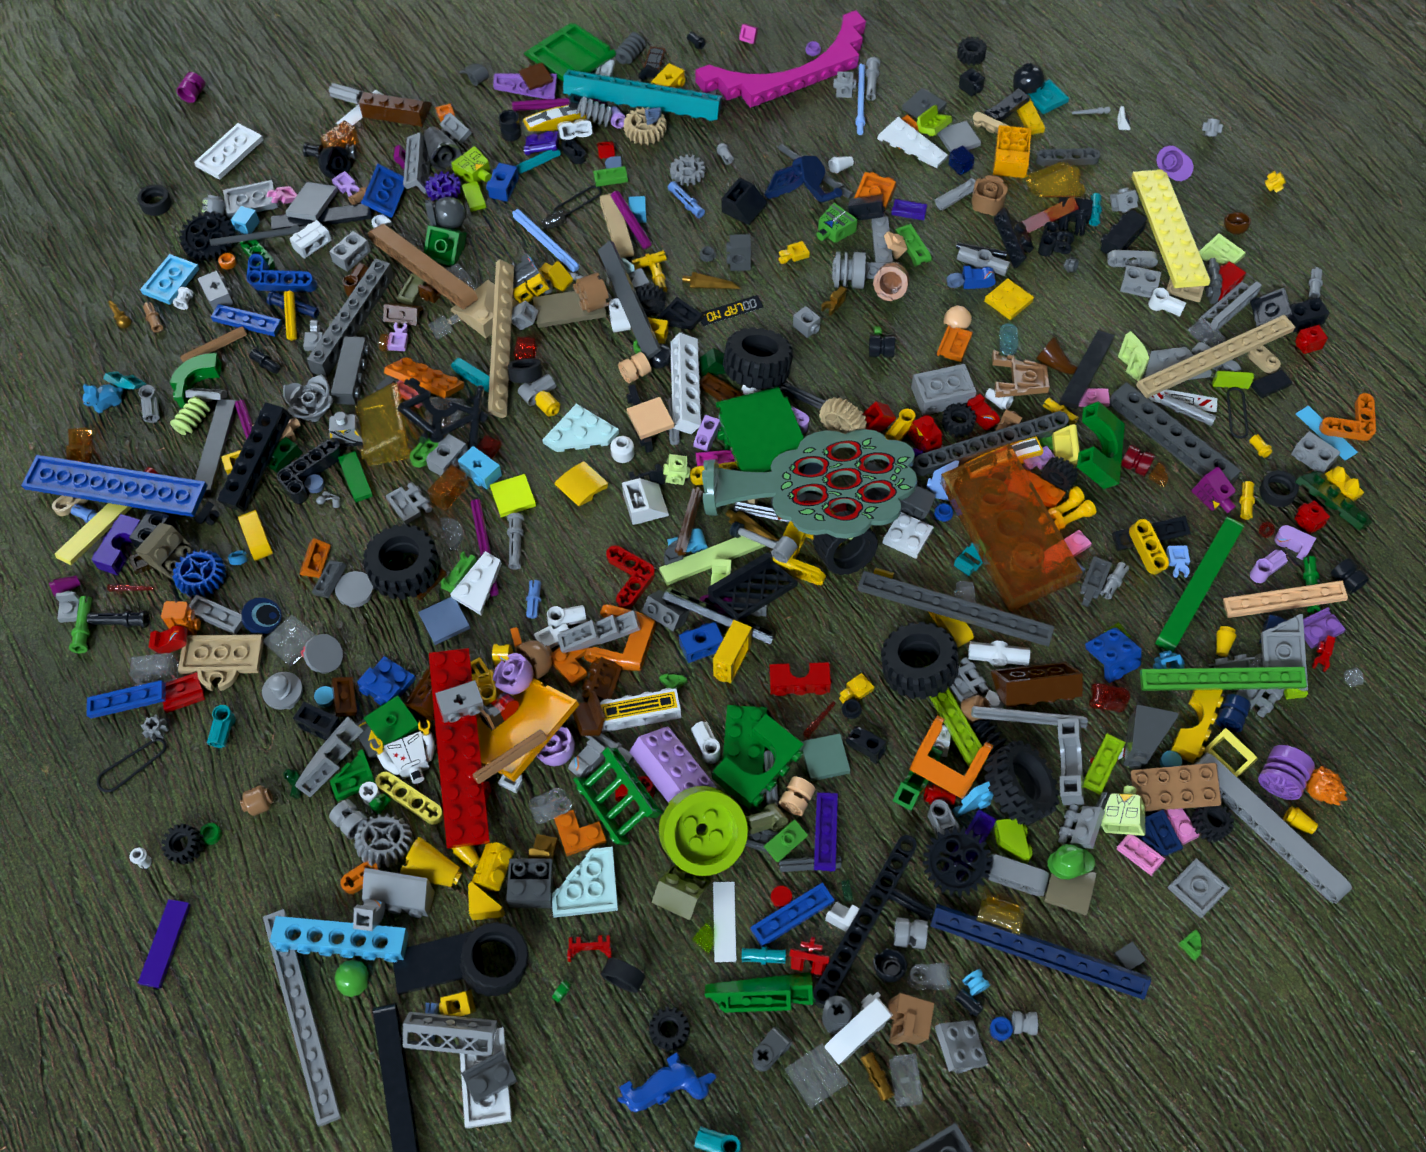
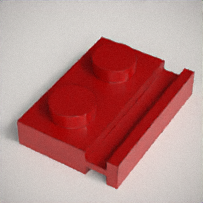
(183, 692)

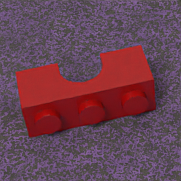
(784, 683)

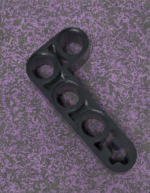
(313, 462)

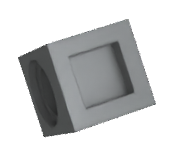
(523, 315)
(806, 322)

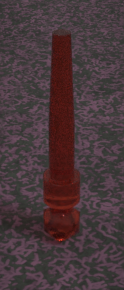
(120, 588)
(814, 725)

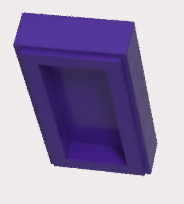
(909, 209)

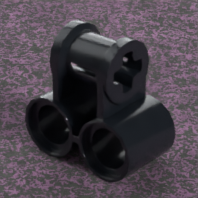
(1054, 240)

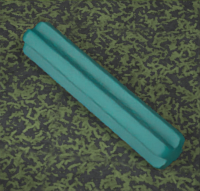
(537, 160)

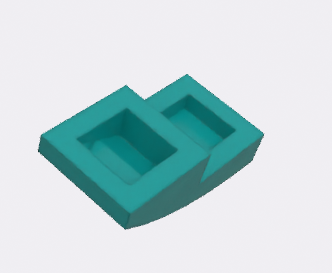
(127, 382)

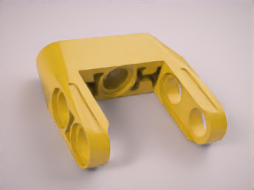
(797, 568)

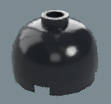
(1028, 78)
(334, 161)

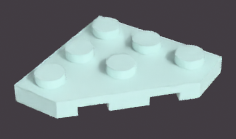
(580, 430)
(588, 887)

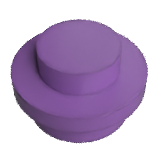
(813, 48)

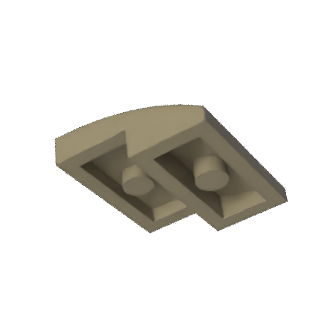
(1072, 893)

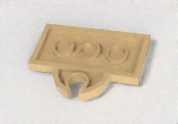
(221, 657)

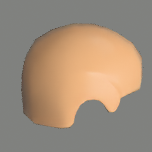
(958, 317)

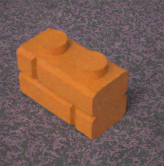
(180, 615)

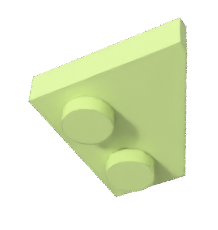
(1222, 250)

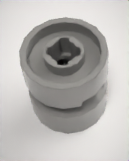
(347, 818)
(910, 933)

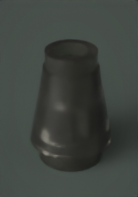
(554, 220)

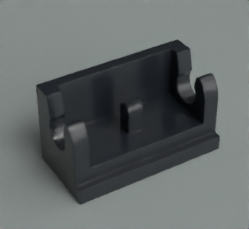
(867, 207)

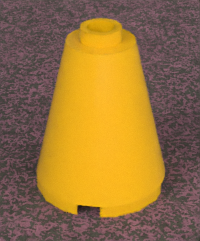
(429, 863)

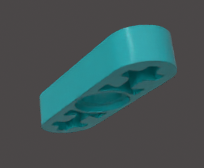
(471, 373)

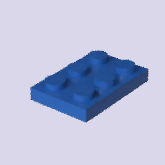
(384, 191)

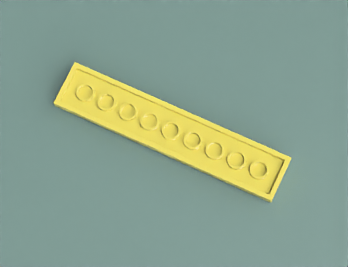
(1170, 229)

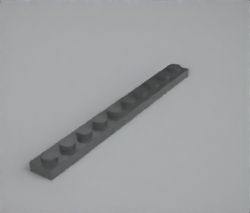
(956, 608)

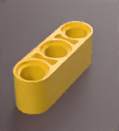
(255, 535)
(1150, 537)
(958, 629)

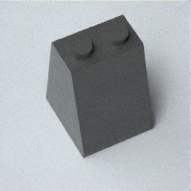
(1145, 733)

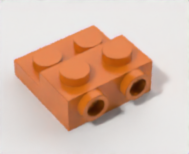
(873, 185)

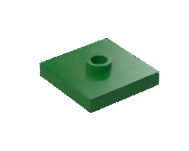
(391, 721)

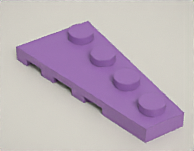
(514, 84)

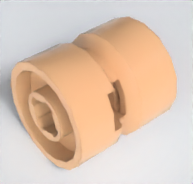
(635, 367)
(796, 797)

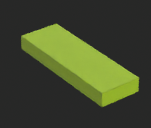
(1103, 763)

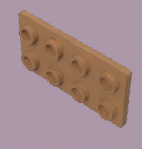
(1178, 786)

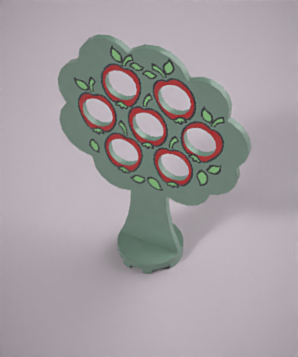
(787, 483)

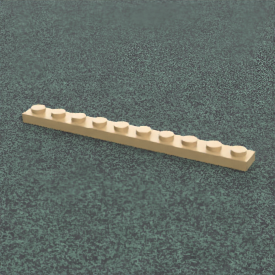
(501, 339)
(1215, 356)

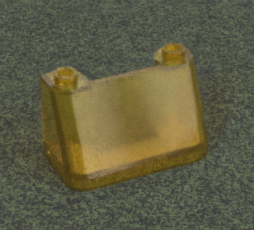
(383, 426)

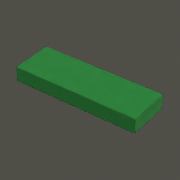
(355, 477)

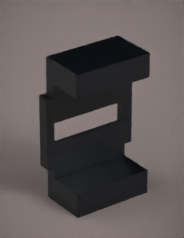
(654, 476)

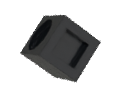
(971, 82)

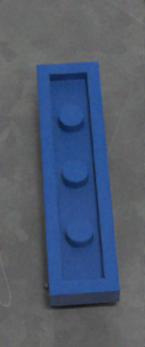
(249, 320)
(126, 699)
(792, 915)

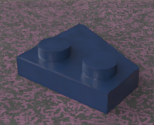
(1160, 834)

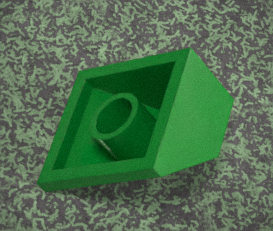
(444, 244)

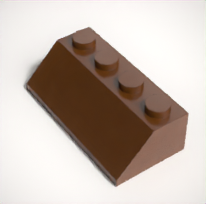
(394, 109)
(1037, 683)

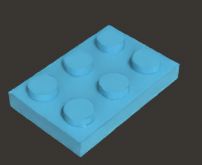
(168, 278)

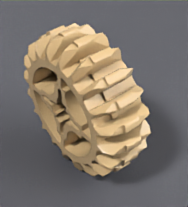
(638, 130)
(841, 416)

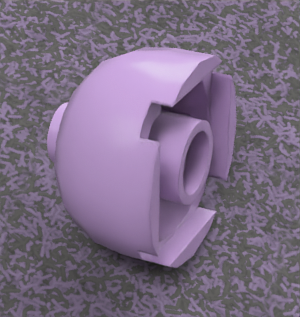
(513, 674)
(558, 749)

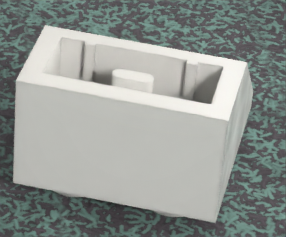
(644, 500)

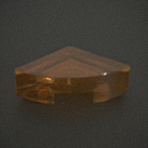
(1159, 475)

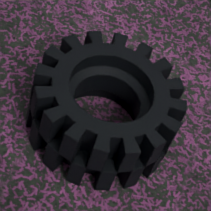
(966, 46)
(657, 297)
(958, 428)
(1060, 473)
(1206, 828)
(172, 841)
(672, 1042)

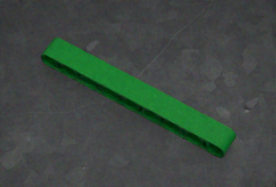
(1199, 584)

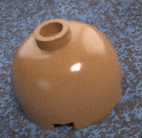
(537, 655)

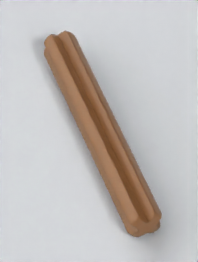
(215, 344)
(509, 756)

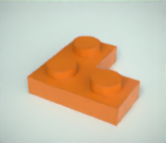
(568, 665)
(575, 838)

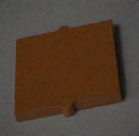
(535, 76)

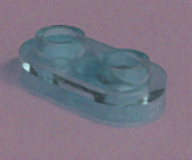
(1008, 343)

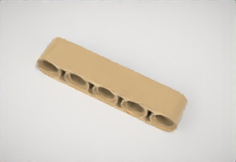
(616, 227)

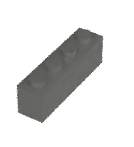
(350, 370)

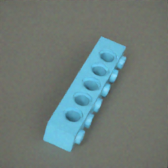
(286, 927)

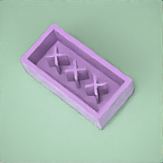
(668, 763)

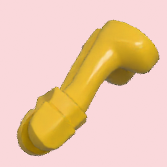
(1076, 499)

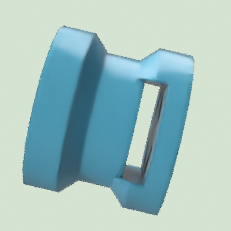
(976, 982)

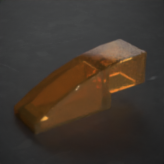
(79, 445)

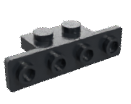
(1014, 237)

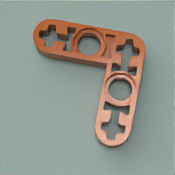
(1357, 425)

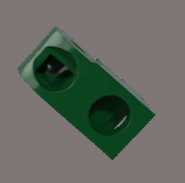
(284, 454)

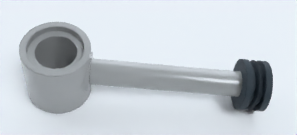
(781, 550)

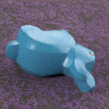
(102, 397)

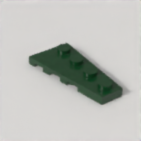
(1335, 499)

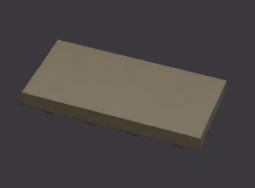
(562, 309)

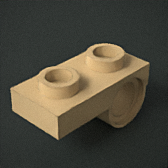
(1189, 293)

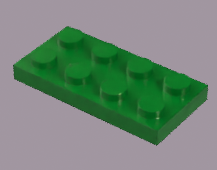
(739, 743)

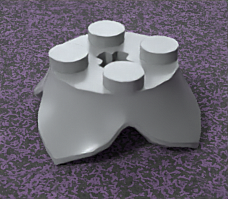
(308, 401)

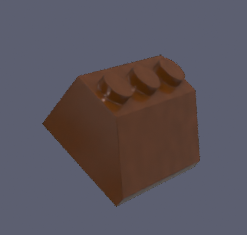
(421, 699)

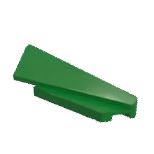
(763, 993)

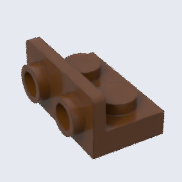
(601, 679)

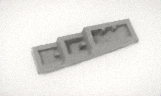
(598, 632)
(328, 756)

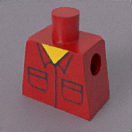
(925, 434)

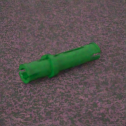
(1311, 578)

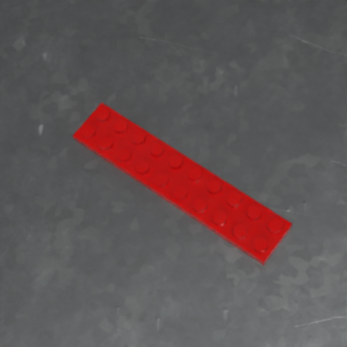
(458, 756)

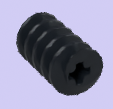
(986, 734)

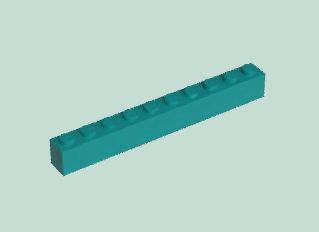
(642, 94)

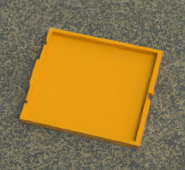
(538, 709)

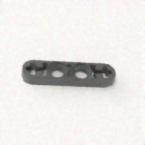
(1067, 154)

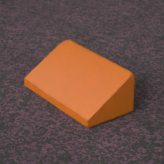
(315, 558)

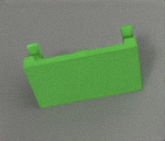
(458, 572)

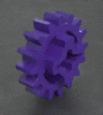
(443, 186)

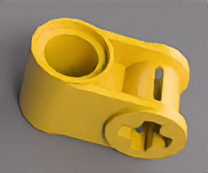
(486, 686)

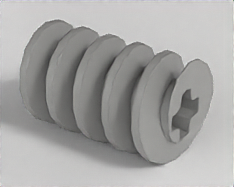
(594, 110)

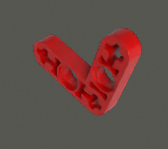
(636, 575)

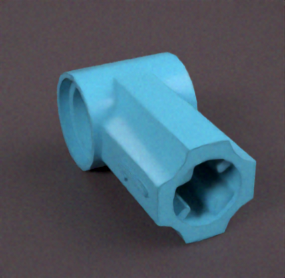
(696, 542)

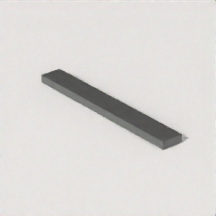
(629, 300)

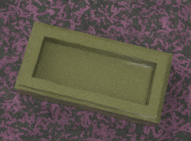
(410, 292)

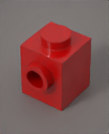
(1311, 339)

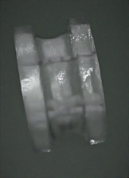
(1353, 677)

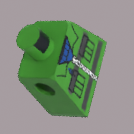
(836, 224)

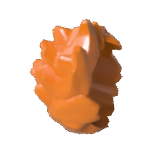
(1326, 786)

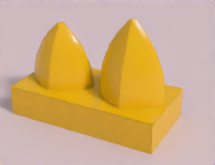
(1349, 487)

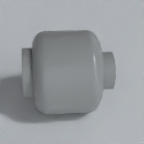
(213, 203)

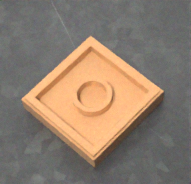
(650, 418)

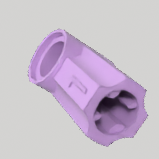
(1267, 566)

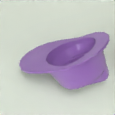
(1175, 162)

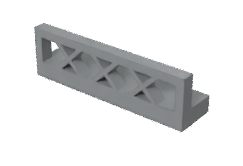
(416, 162)
(1235, 307)
(443, 1025)

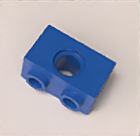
(502, 182)
(695, 650)

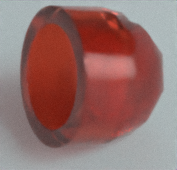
(1262, 528)

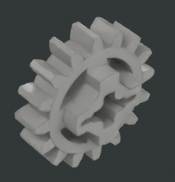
(687, 170)

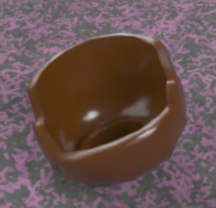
(1237, 223)

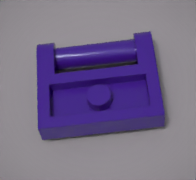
(541, 142)

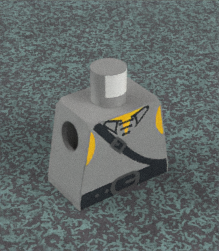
(345, 429)

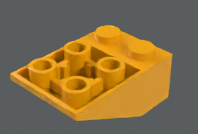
(1012, 151)

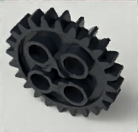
(203, 225)
(966, 844)

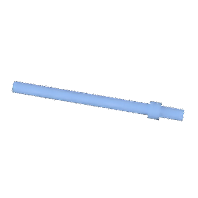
(860, 119)

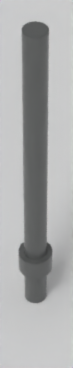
(826, 178)
(258, 235)

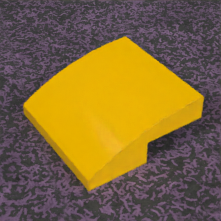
(581, 483)

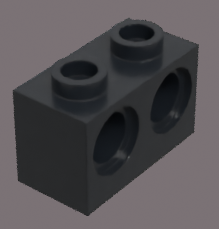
(1308, 314)
(147, 525)
(316, 721)

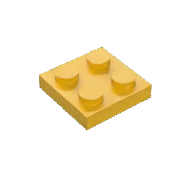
(1009, 299)

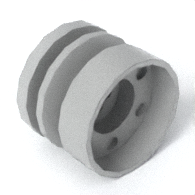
(849, 269)

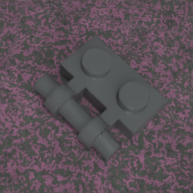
(1213, 290)

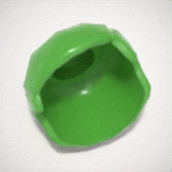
(351, 978)

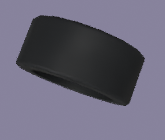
(153, 191)
(525, 370)
(1274, 499)
(623, 975)

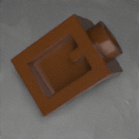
(428, 293)

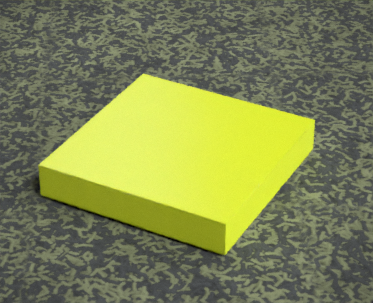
(512, 495)

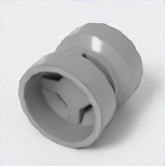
(1025, 1022)

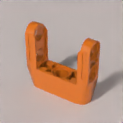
(637, 644)
(941, 774)

